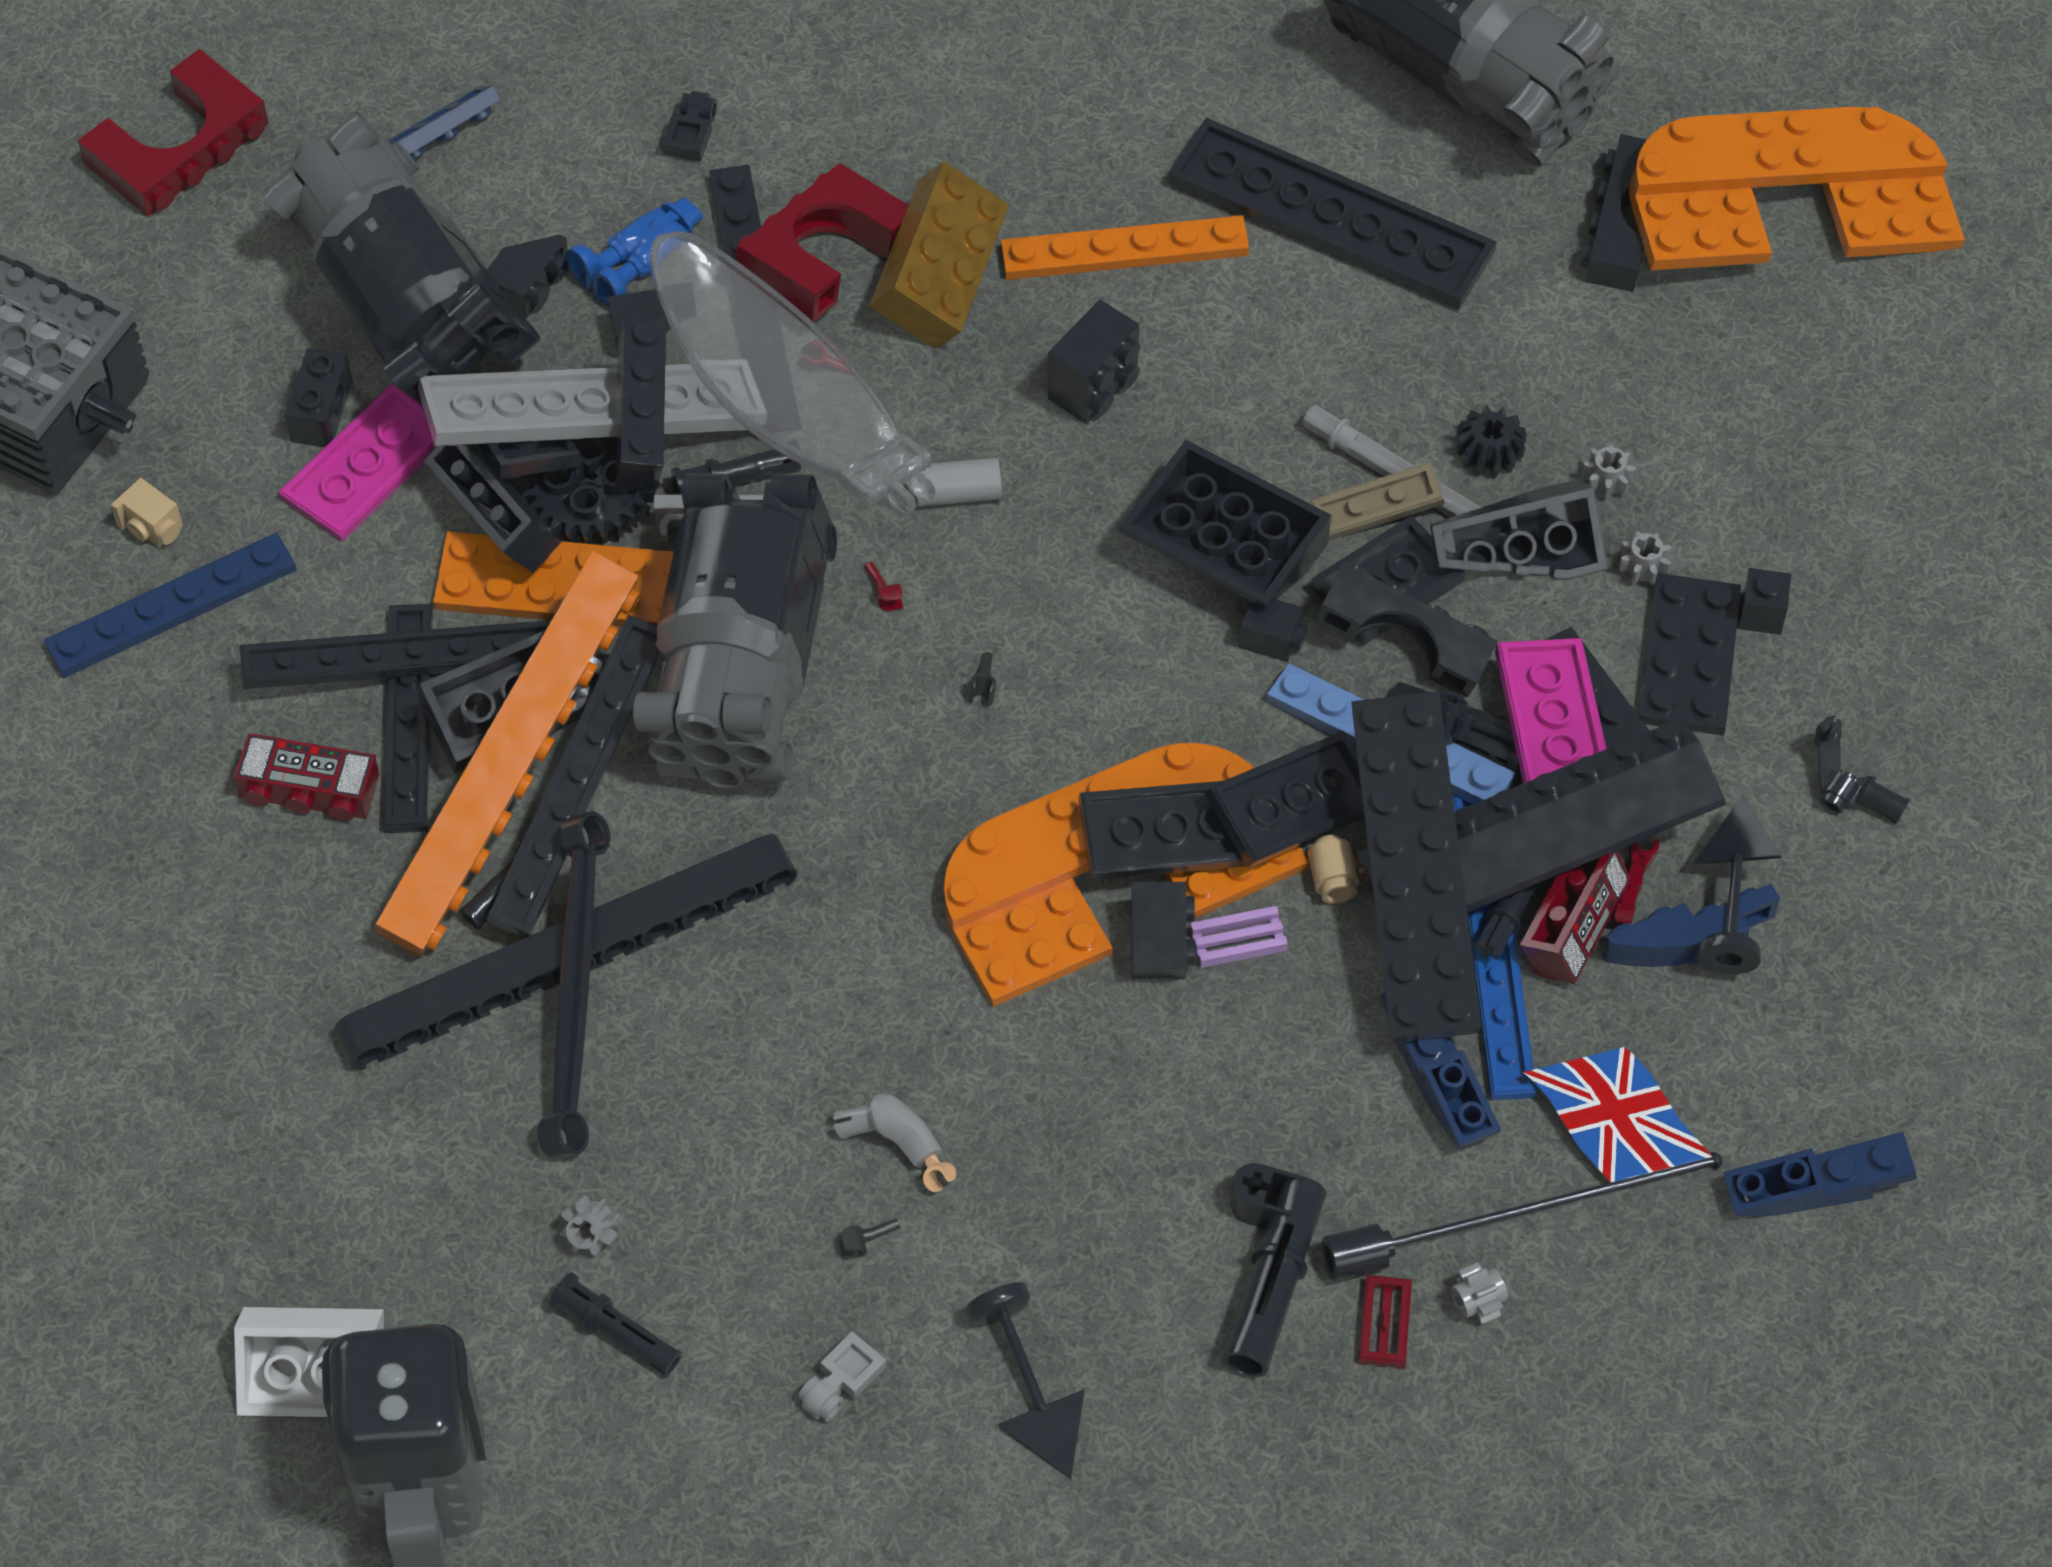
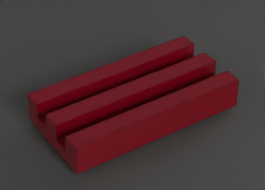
(1382, 1357)

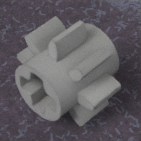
(1609, 471)
(1645, 557)
(599, 1217)
(1479, 1293)

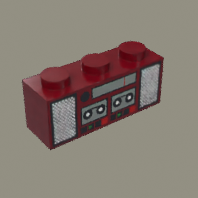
(306, 777)
(1574, 917)

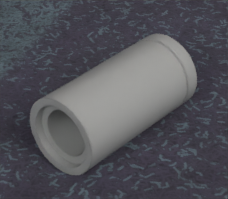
(964, 481)

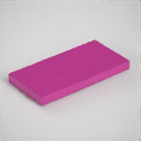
(362, 464)
(1549, 703)

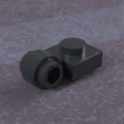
(691, 129)

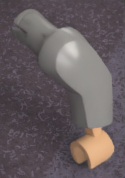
(903, 1126)

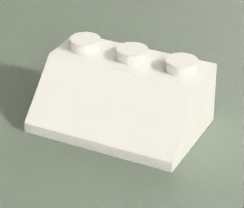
(283, 1355)

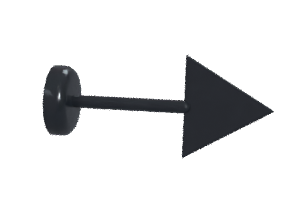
(1735, 841)
(1051, 1427)

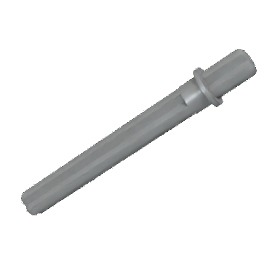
(1374, 455)

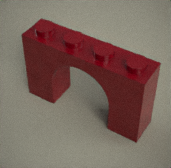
(156, 175)
(836, 204)

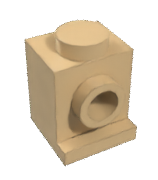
(147, 514)

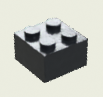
(1094, 362)

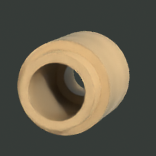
(1333, 869)

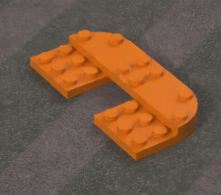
(1874, 168)
(1015, 888)

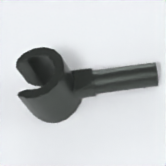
(983, 682)
(853, 1238)

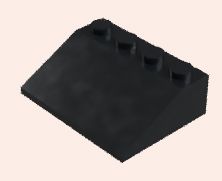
(1229, 525)

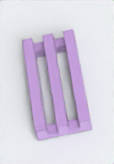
(1236, 921)

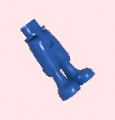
(629, 246)

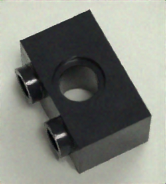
(318, 397)

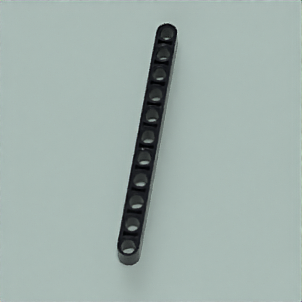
(535, 961)

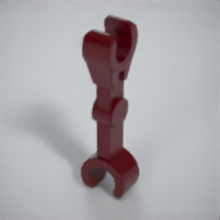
(1639, 863)

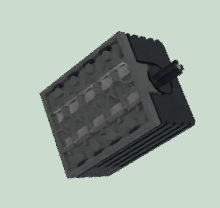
(63, 371)

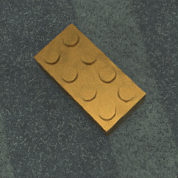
(939, 255)

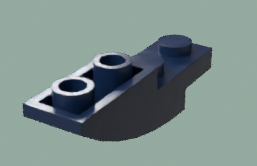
(1674, 934)
(1449, 1088)
(1820, 1180)

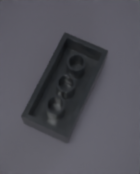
(469, 698)

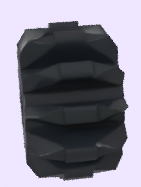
(1491, 440)

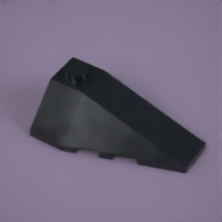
(1536, 533)

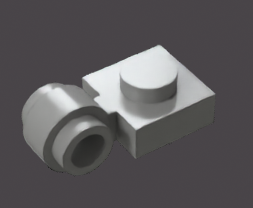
(848, 1367)

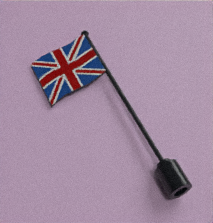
(1612, 1118)

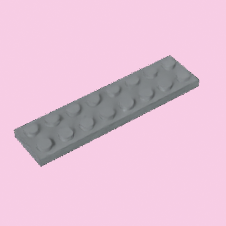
(557, 405)

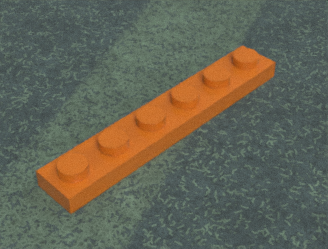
(1124, 247)

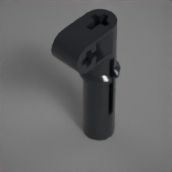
(1288, 1223)

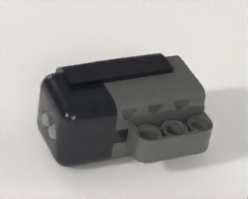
(407, 1437)

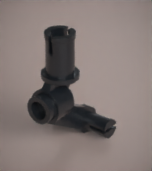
(1841, 788)

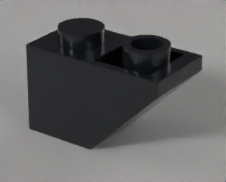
(529, 270)

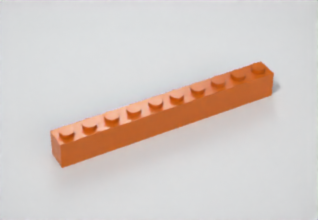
(507, 754)

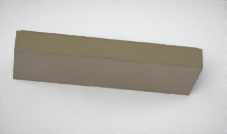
(1381, 500)

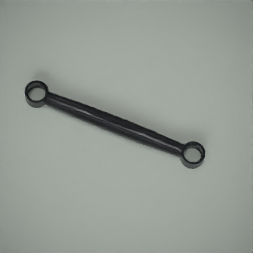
(574, 986)

